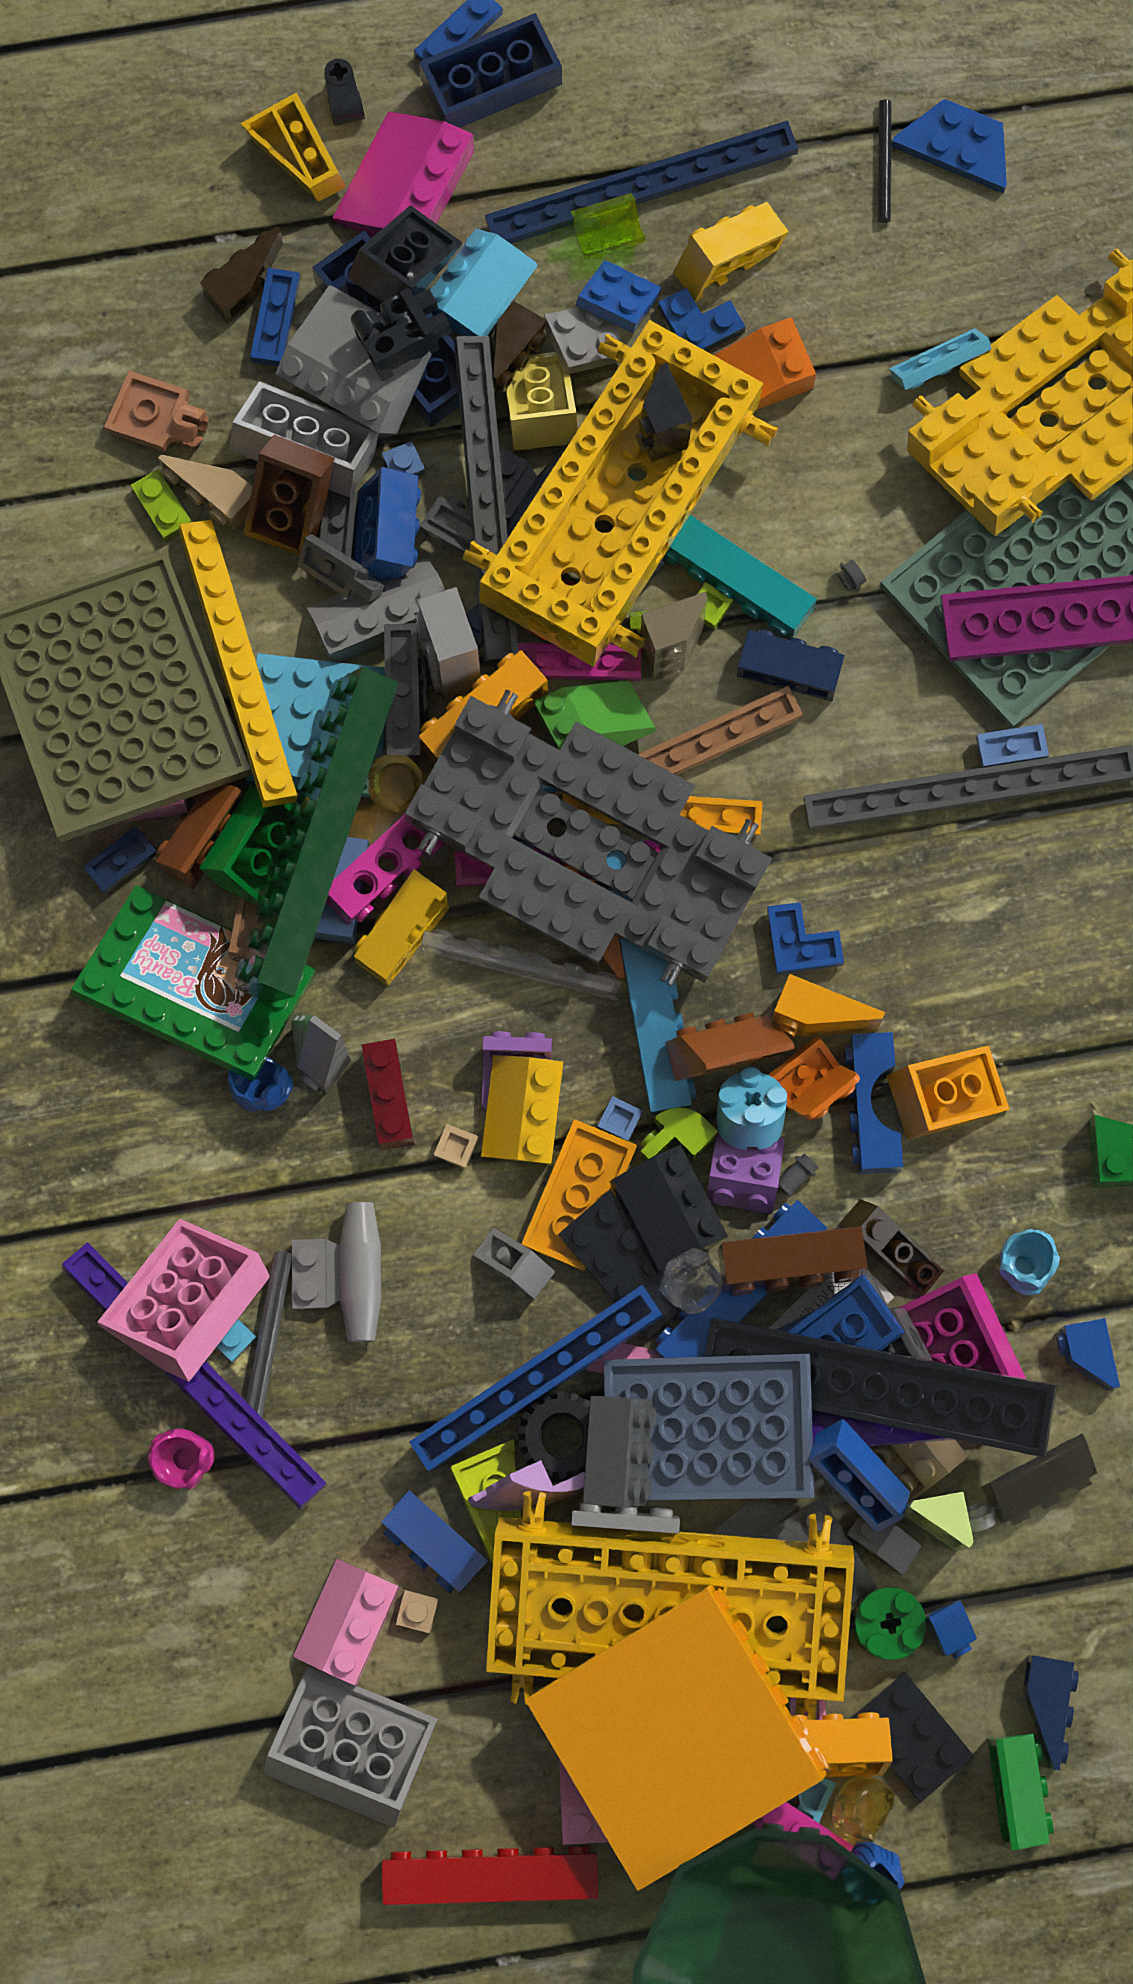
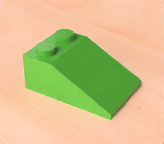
(603, 707)

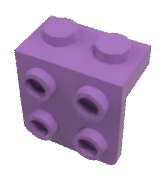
(502, 1044)
(745, 1177)

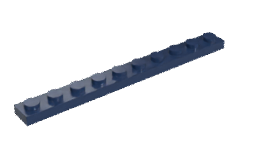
(646, 181)

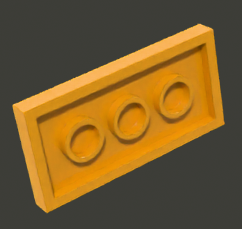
(577, 1181)

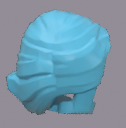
(1028, 1261)

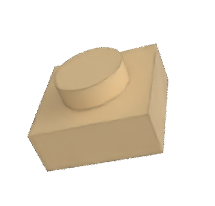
(456, 1146)
(417, 1611)

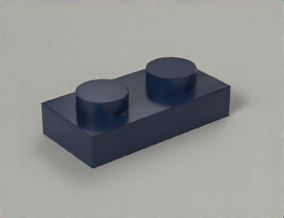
(120, 860)

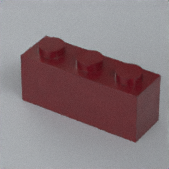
(387, 1094)

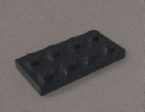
(614, 1255)

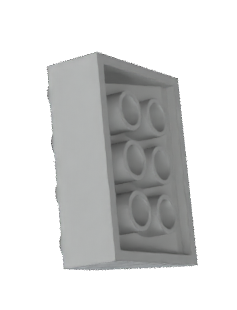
(335, 368)
(350, 1746)

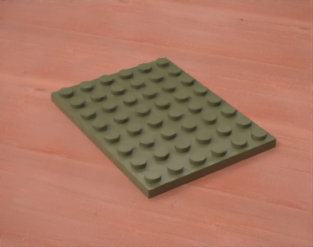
(116, 698)

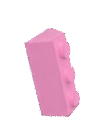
(346, 1622)

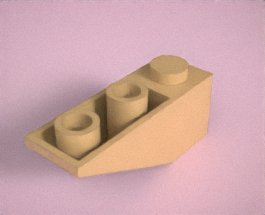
(213, 486)

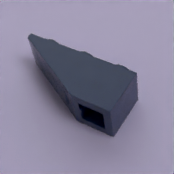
(1048, 1695)

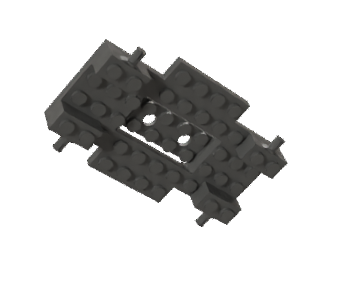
(491, 790)

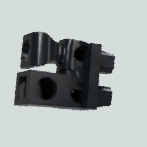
(402, 330)

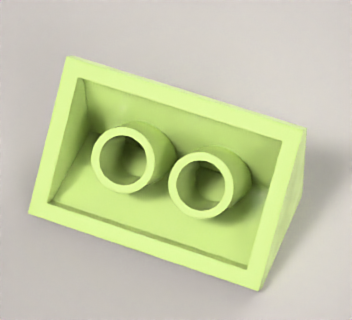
(944, 1519)

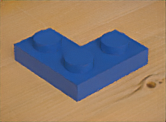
(701, 329)
(797, 950)

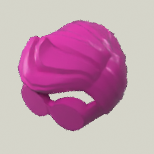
(180, 1458)

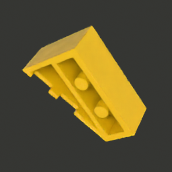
(295, 145)
(727, 246)
(401, 928)

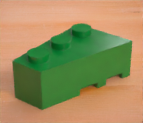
(1111, 1152)

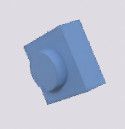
(404, 459)
(620, 1119)

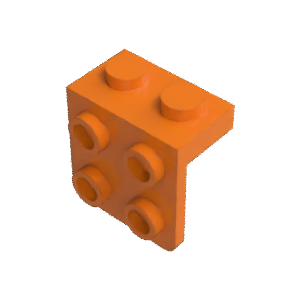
(814, 1080)

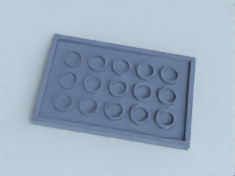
(724, 1424)

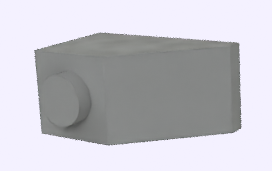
(514, 1263)

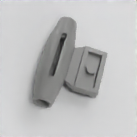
(343, 1273)

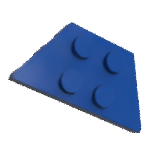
(959, 143)

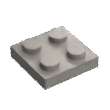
(577, 338)

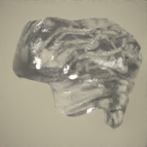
(691, 1281)

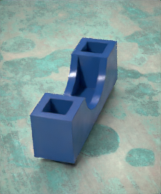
(877, 1146)

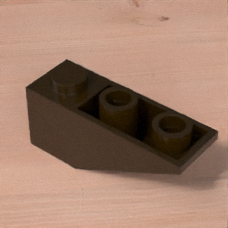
(238, 281)
(514, 340)
(893, 1246)

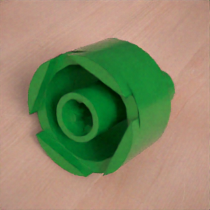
(900, 1606)

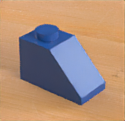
(1089, 1351)
(951, 1629)

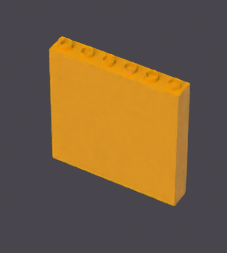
(677, 1736)

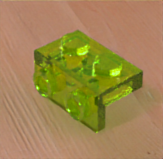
(607, 226)

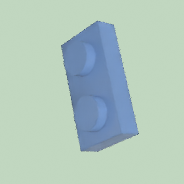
(1012, 746)

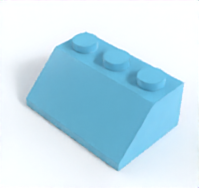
(481, 283)

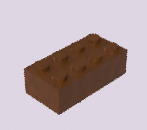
(792, 1259)

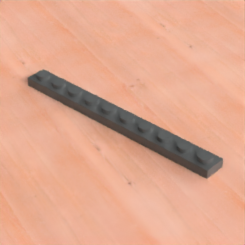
(483, 478)
(969, 787)

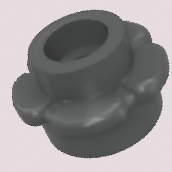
(851, 575)

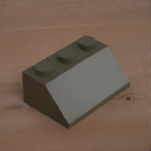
(672, 635)

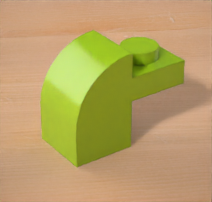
(681, 1127)

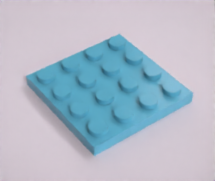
(297, 699)

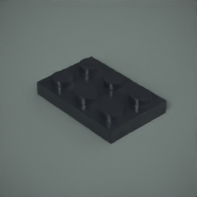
(921, 1740)

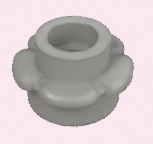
(981, 1516)

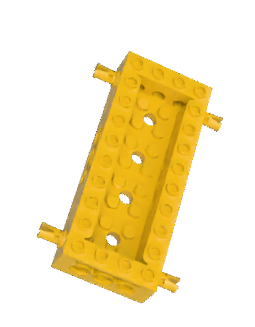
(594, 485)
(658, 1570)

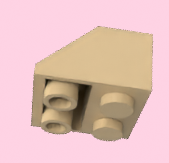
(921, 1463)

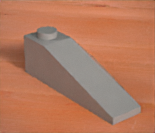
(319, 1052)

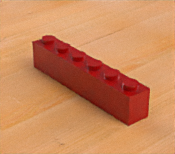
(489, 1877)

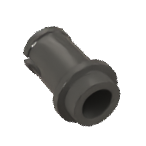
(797, 1174)

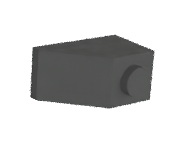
(888, 1545)

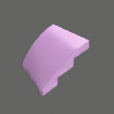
(508, 1492)

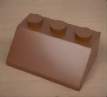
(197, 834)
(725, 1045)

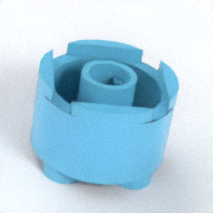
(751, 1110)

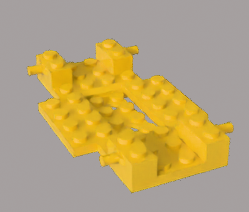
(1012, 464)

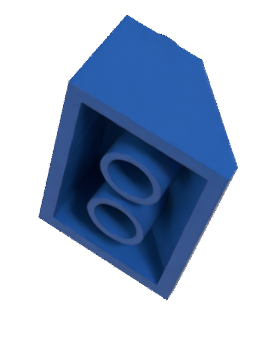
(387, 524)

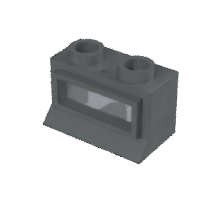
(449, 524)

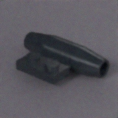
(520, 484)

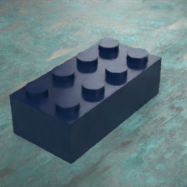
(491, 72)

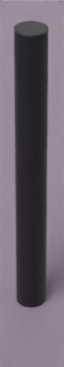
(884, 168)

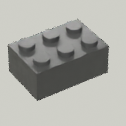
(619, 1451)

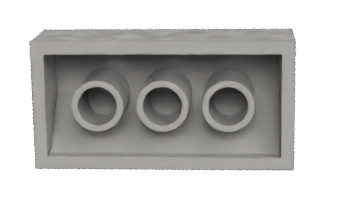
(357, 626)

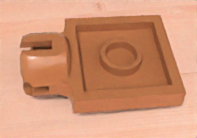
(155, 414)

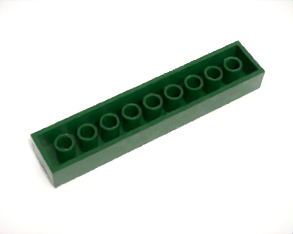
(315, 835)

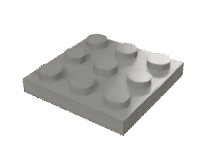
(627, 1518)

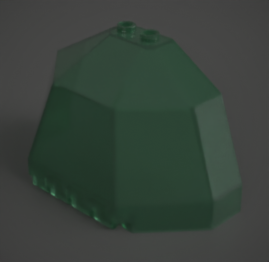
(779, 1913)

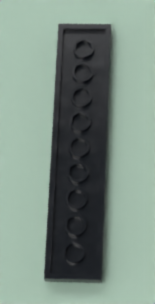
(906, 1389)

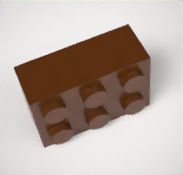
(288, 494)

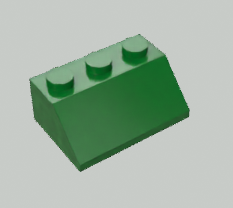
(247, 847)
(1020, 1791)

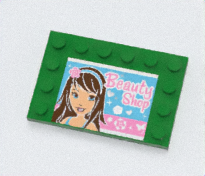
(176, 981)

